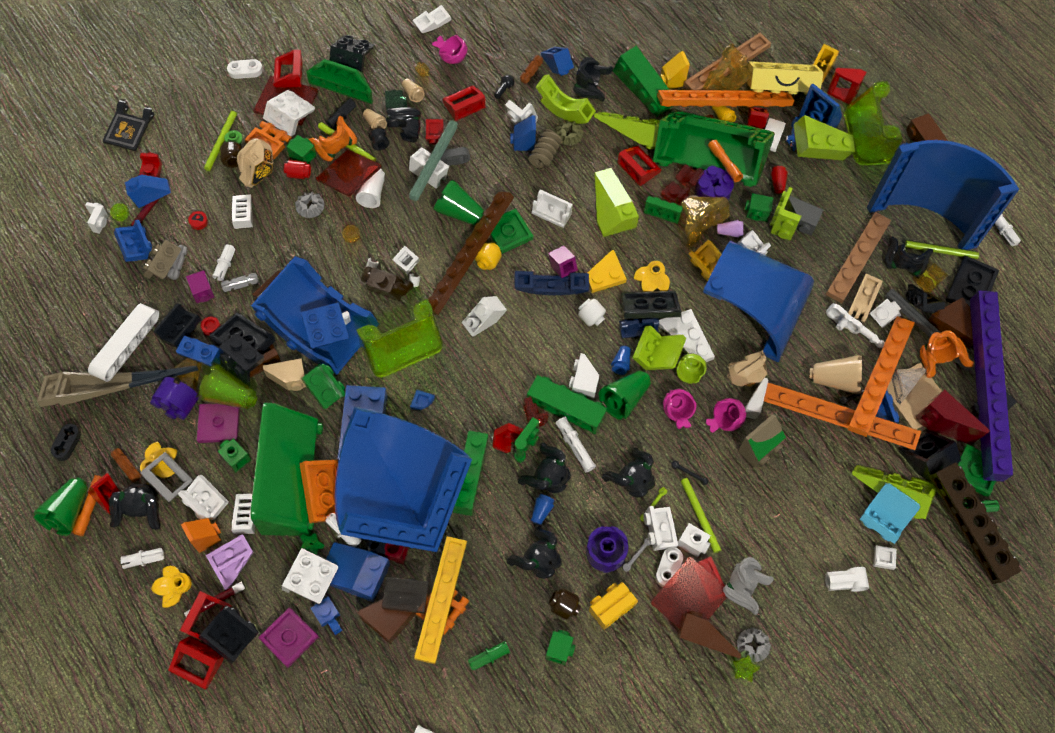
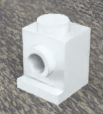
(406, 259)

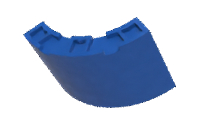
(300, 290)

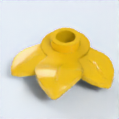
(653, 280)
(152, 454)
(168, 586)

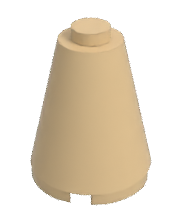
(839, 374)

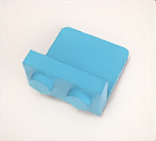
(890, 512)

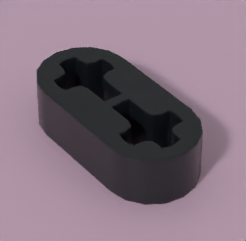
(66, 442)

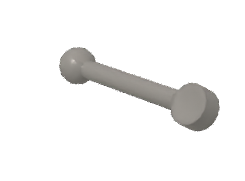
(626, 567)

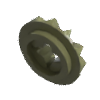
(574, 137)

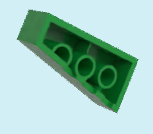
(641, 79)

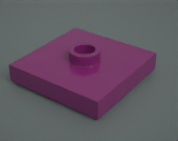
(217, 423)
(288, 637)

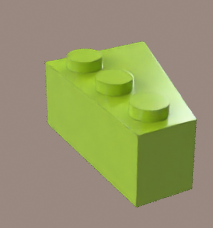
(821, 140)

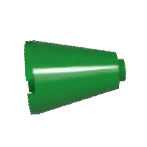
(458, 204)
(624, 394)
(62, 507)

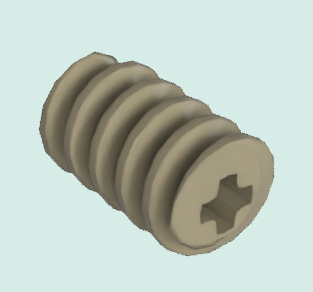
(545, 149)

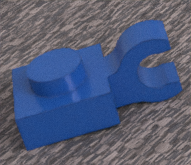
(326, 614)

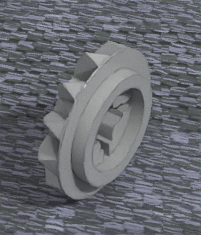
(314, 210)
(747, 637)

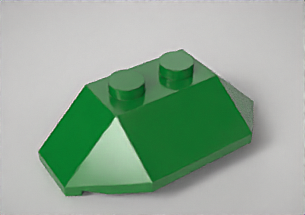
(340, 80)

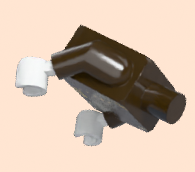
(387, 283)

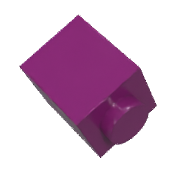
(563, 261)
(200, 287)

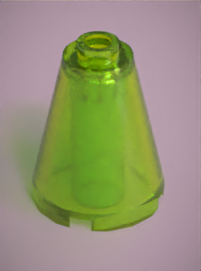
(226, 389)

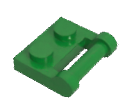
(527, 438)

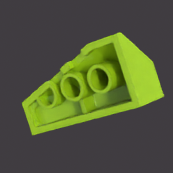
(642, 131)
(613, 204)
(917, 489)

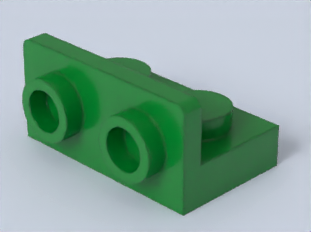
(662, 209)
(323, 385)

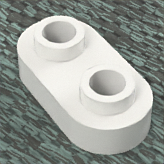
(244, 69)
(668, 565)

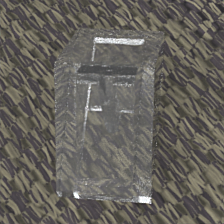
(905, 380)

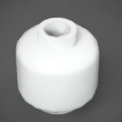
(591, 312)

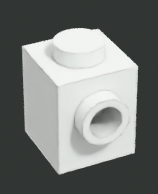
(694, 540)

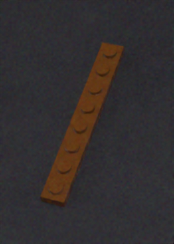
(469, 251)

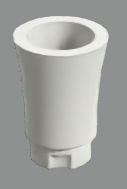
(370, 191)

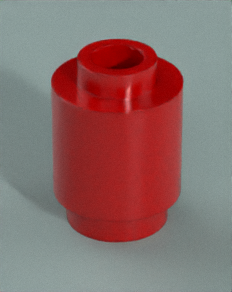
(297, 169)

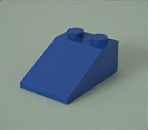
(821, 107)
(358, 571)

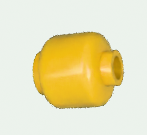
(488, 256)

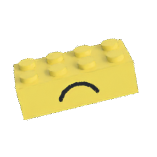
(783, 77)

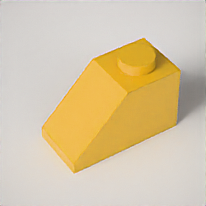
(675, 71)

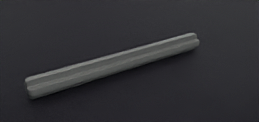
(916, 317)

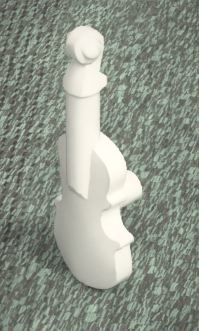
(843, 320)

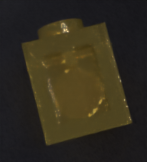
(931, 278)

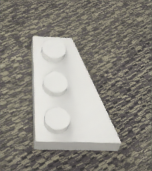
(689, 327)

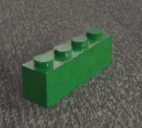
(565, 403)
(476, 449)

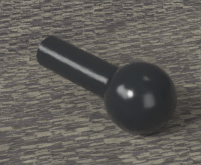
(506, 82)

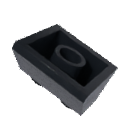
(931, 454)

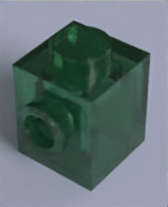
(395, 99)

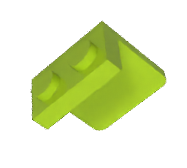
(784, 221)
(658, 351)

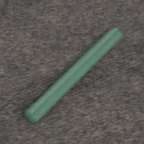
(433, 160)

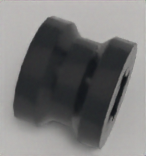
(379, 139)

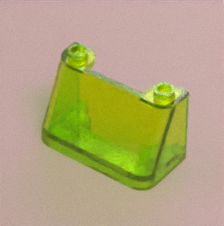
(873, 139)
(402, 345)

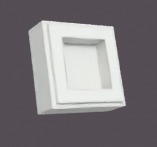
(884, 557)

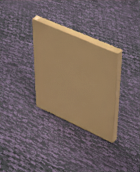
(916, 400)

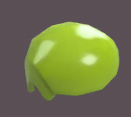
(691, 368)

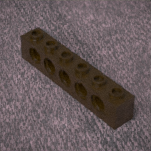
(975, 535)

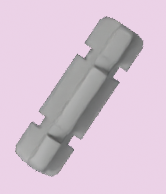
(177, 265)
(239, 282)

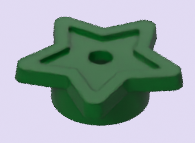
(306, 540)

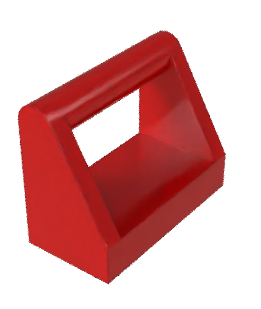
(854, 76)
(293, 79)
(467, 106)
(633, 169)
(196, 610)
(199, 652)

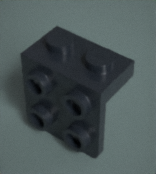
(350, 52)
(239, 358)
(229, 634)

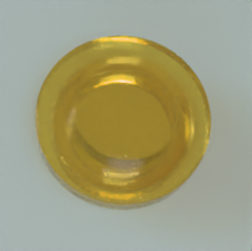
(422, 69)
(351, 234)

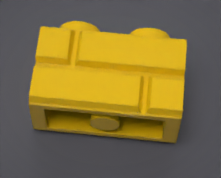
(612, 605)

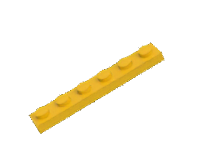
(440, 600)

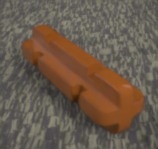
(531, 69)
(125, 465)

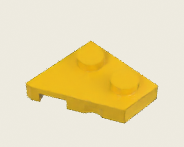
(606, 273)

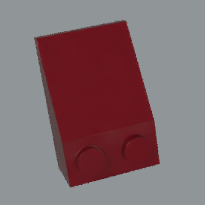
(951, 419)

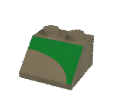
(763, 442)

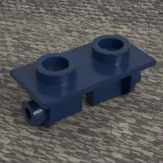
(635, 327)

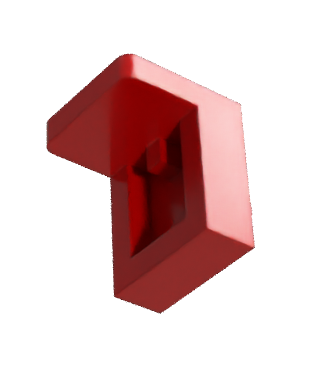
(434, 130)

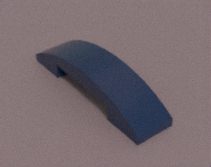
(551, 285)

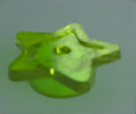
(741, 664)

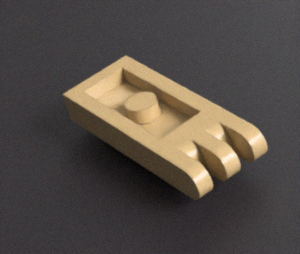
(865, 297)

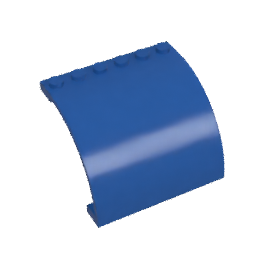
(949, 181)

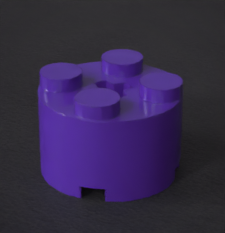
(714, 183)
(174, 398)
(603, 538)

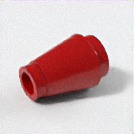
(779, 179)

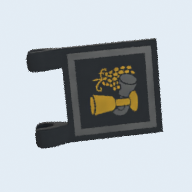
(127, 130)

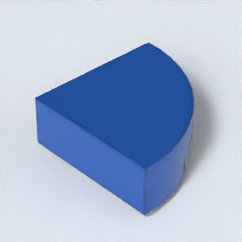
(421, 400)

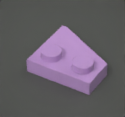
(230, 559)

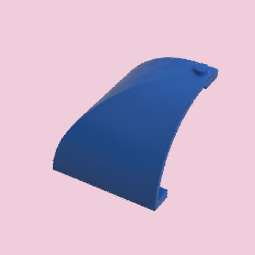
(764, 290)
(396, 481)

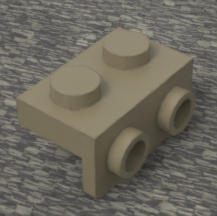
(162, 261)

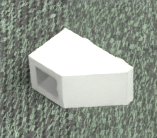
(484, 315)
(585, 378)

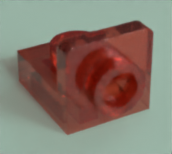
(688, 176)
(675, 194)
(531, 410)

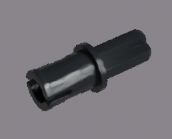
(343, 111)

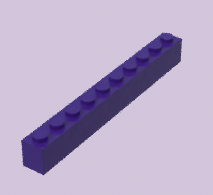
(991, 386)

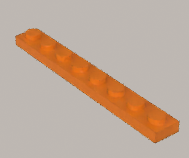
(723, 98)
(881, 377)
(839, 415)

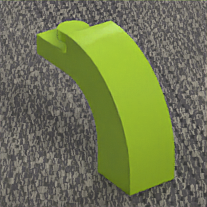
(562, 105)

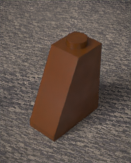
(955, 318)
(385, 622)

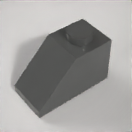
(809, 214)

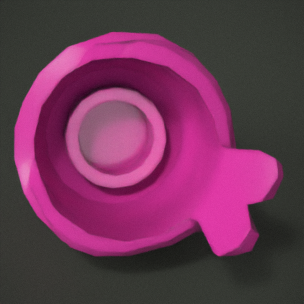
(452, 50)
(679, 407)
(728, 415)

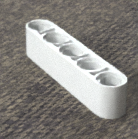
(123, 342)

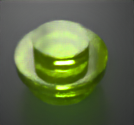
(119, 212)

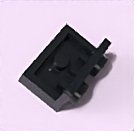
(924, 300)
(176, 325)

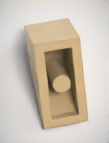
(287, 374)

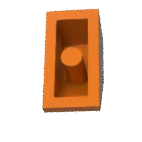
(202, 533)

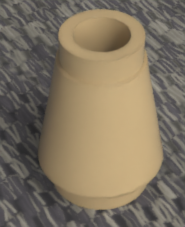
(413, 90)
(374, 119)

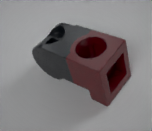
(392, 552)

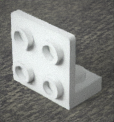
(286, 111)
(310, 576)

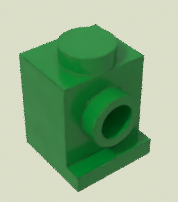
(237, 459)

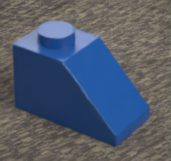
(558, 60)
(524, 135)
(146, 189)

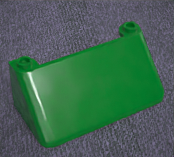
(686, 137)
(278, 489)

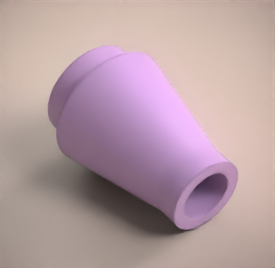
(731, 228)

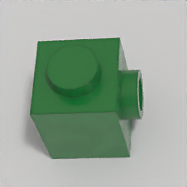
(301, 149)
(759, 207)
(560, 647)

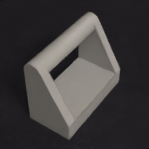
(158, 485)

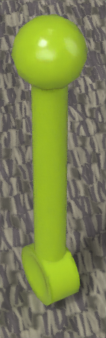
(663, 491)

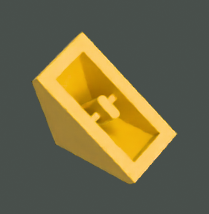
(826, 59)

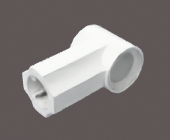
(852, 579)

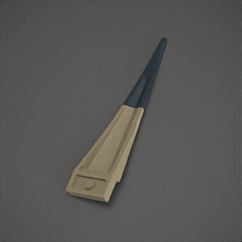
(77, 386)

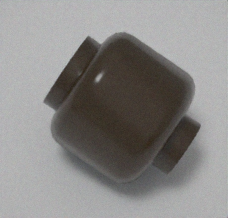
(228, 153)
(564, 604)

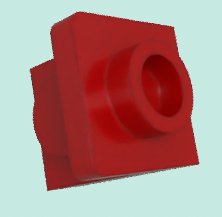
(150, 165)
(504, 436)

